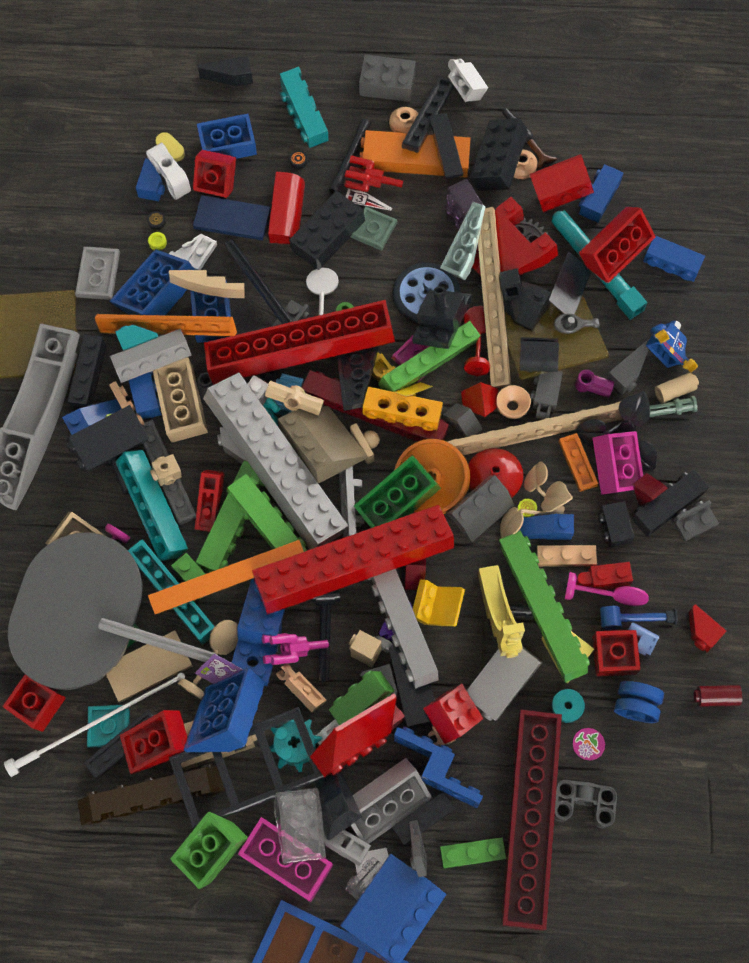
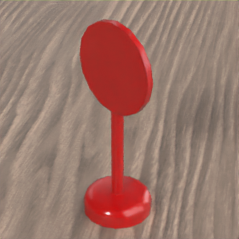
(476, 365)

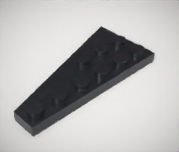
(355, 375)

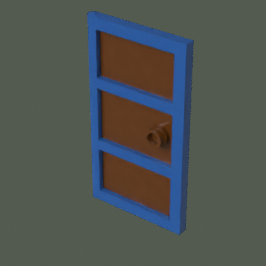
(303, 938)

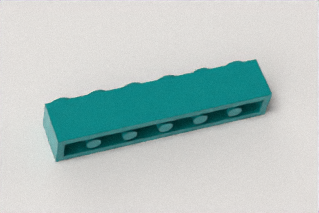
(151, 505)
(163, 579)

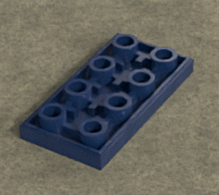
(232, 217)

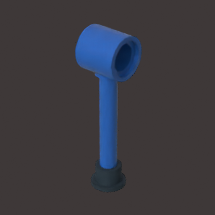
(612, 618)

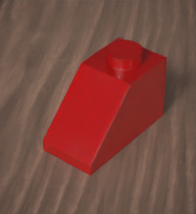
(704, 630)

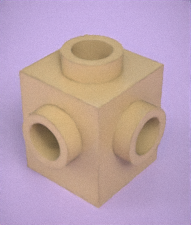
(165, 470)

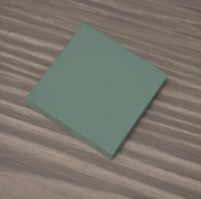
(375, 229)

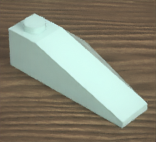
(463, 249)

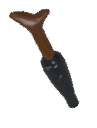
(542, 157)

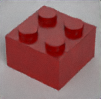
(214, 173)
(616, 653)
(34, 703)
(453, 713)

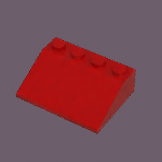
(355, 737)

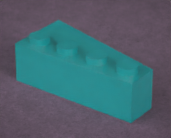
(302, 108)

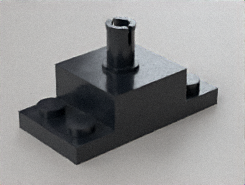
(440, 317)

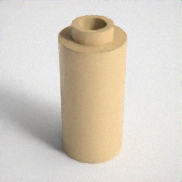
(676, 387)

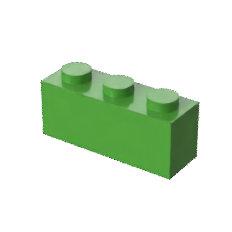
(361, 696)

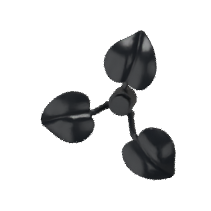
(635, 412)

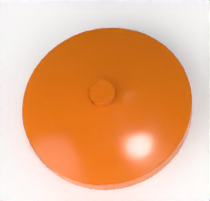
(446, 467)

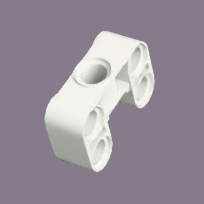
(174, 175)

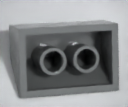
(481, 508)

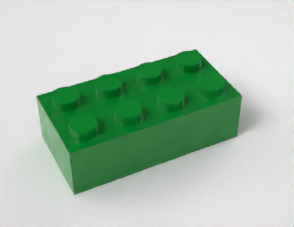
(398, 494)

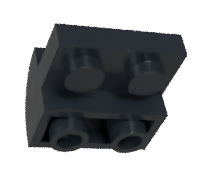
(539, 354)

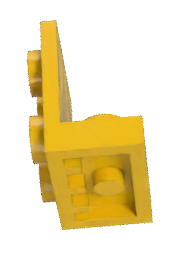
(437, 604)

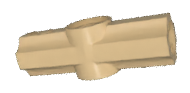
(294, 398)

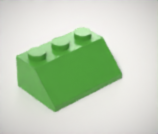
(208, 849)

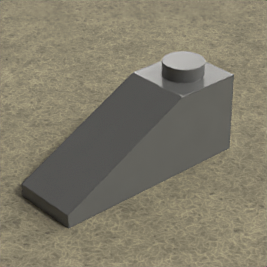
(627, 371)

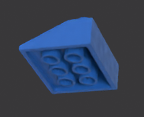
(150, 287)
(226, 714)
(393, 910)

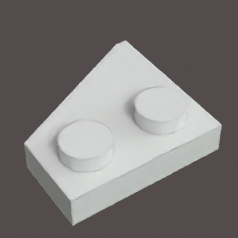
(196, 251)

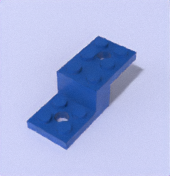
(251, 627)
(437, 766)

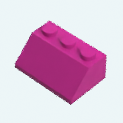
(617, 461)

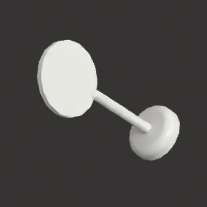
(322, 283)

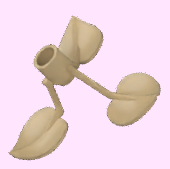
(553, 502)

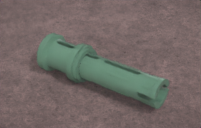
(677, 407)

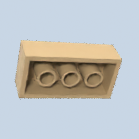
(180, 400)

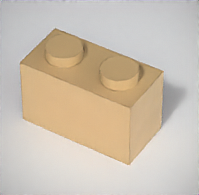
(365, 648)

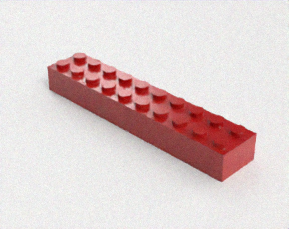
(299, 342)
(353, 559)

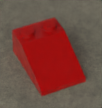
(154, 740)

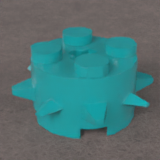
(288, 754)

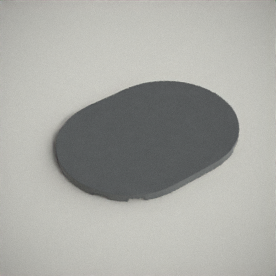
(60, 607)

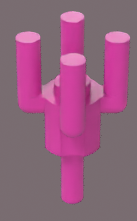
(291, 648)

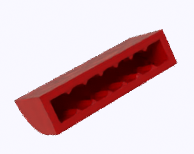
(286, 207)

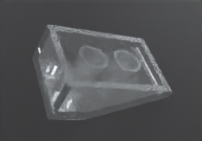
(300, 825)

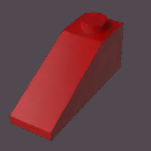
(209, 499)

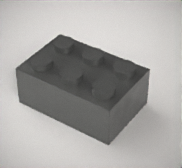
(387, 78)

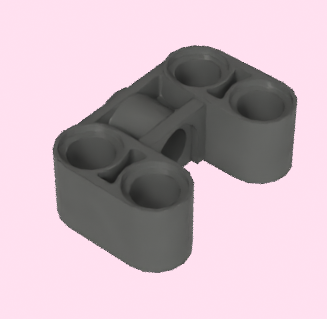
(588, 795)

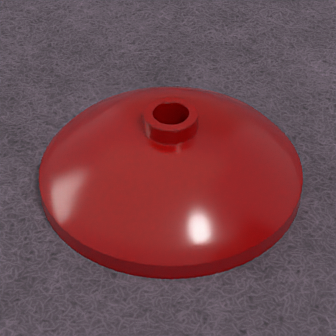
(509, 469)

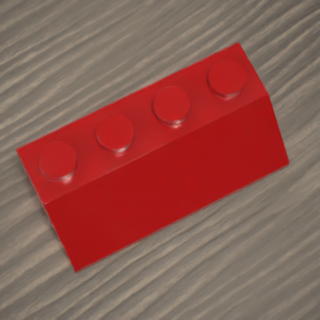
(617, 243)

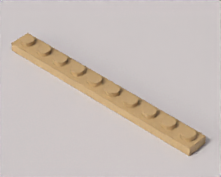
(493, 301)
(535, 430)

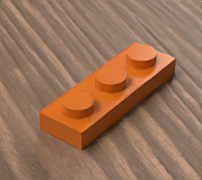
(578, 462)

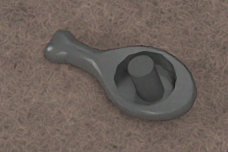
(571, 323)

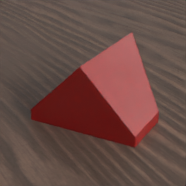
(480, 398)

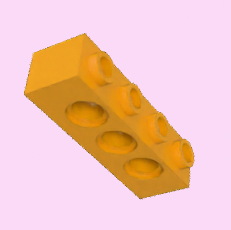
(413, 405)

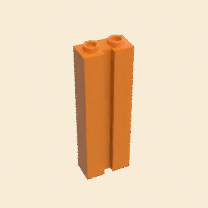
(389, 156)

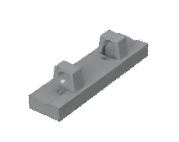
(347, 488)
(353, 847)

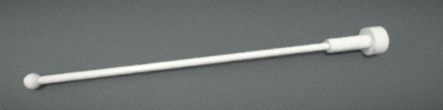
(13, 766)

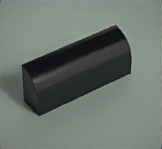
(412, 698)

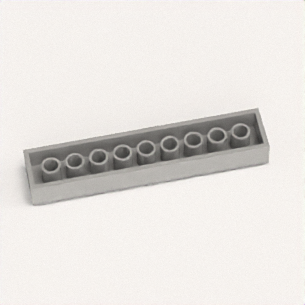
(275, 461)

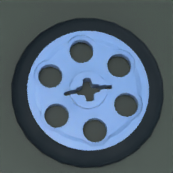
(417, 272)

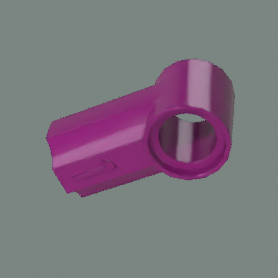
(595, 384)

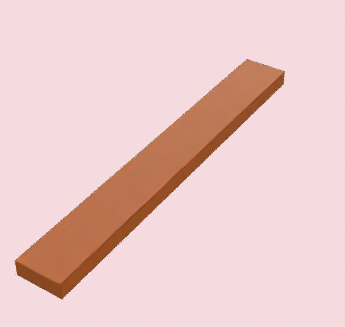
(165, 324)
(219, 579)

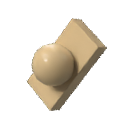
(367, 441)

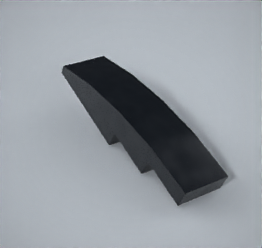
(446, 146)

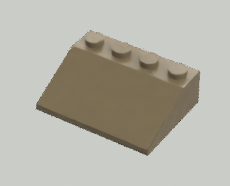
(321, 442)

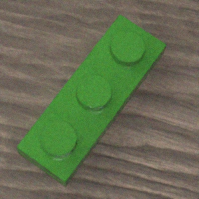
(473, 853)

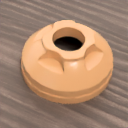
(401, 125)
(526, 168)
(513, 394)

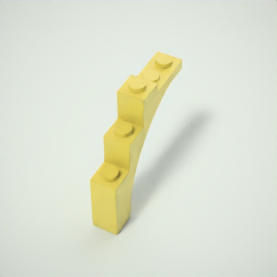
(498, 610)

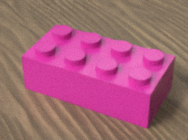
(265, 853)

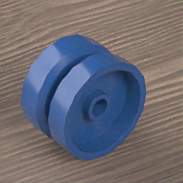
(639, 702)

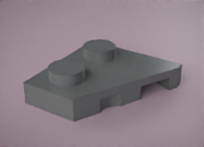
(418, 852)

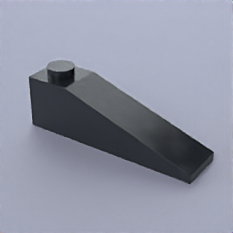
(527, 309)
(337, 804)

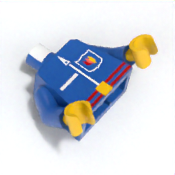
(669, 345)

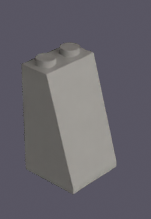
(502, 682)

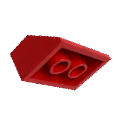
(562, 183)

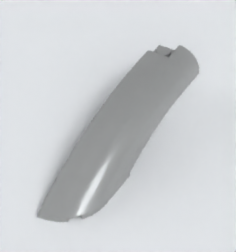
(35, 411)

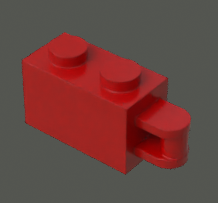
(606, 576)

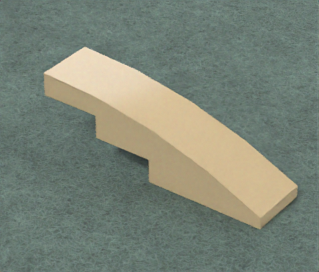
(199, 282)

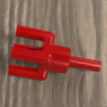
(369, 176)

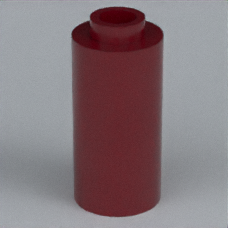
(718, 695)

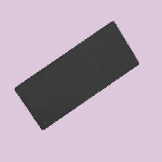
(570, 285)

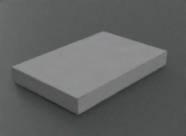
(97, 273)

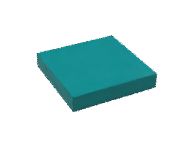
(106, 730)

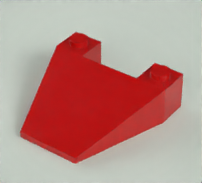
(513, 247)

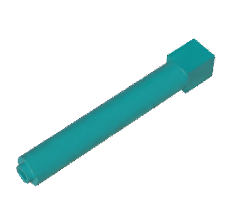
(627, 298)

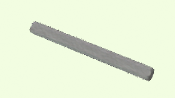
(154, 640)

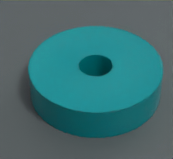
(572, 697)

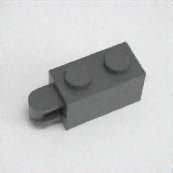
(546, 393)

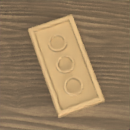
(145, 669)

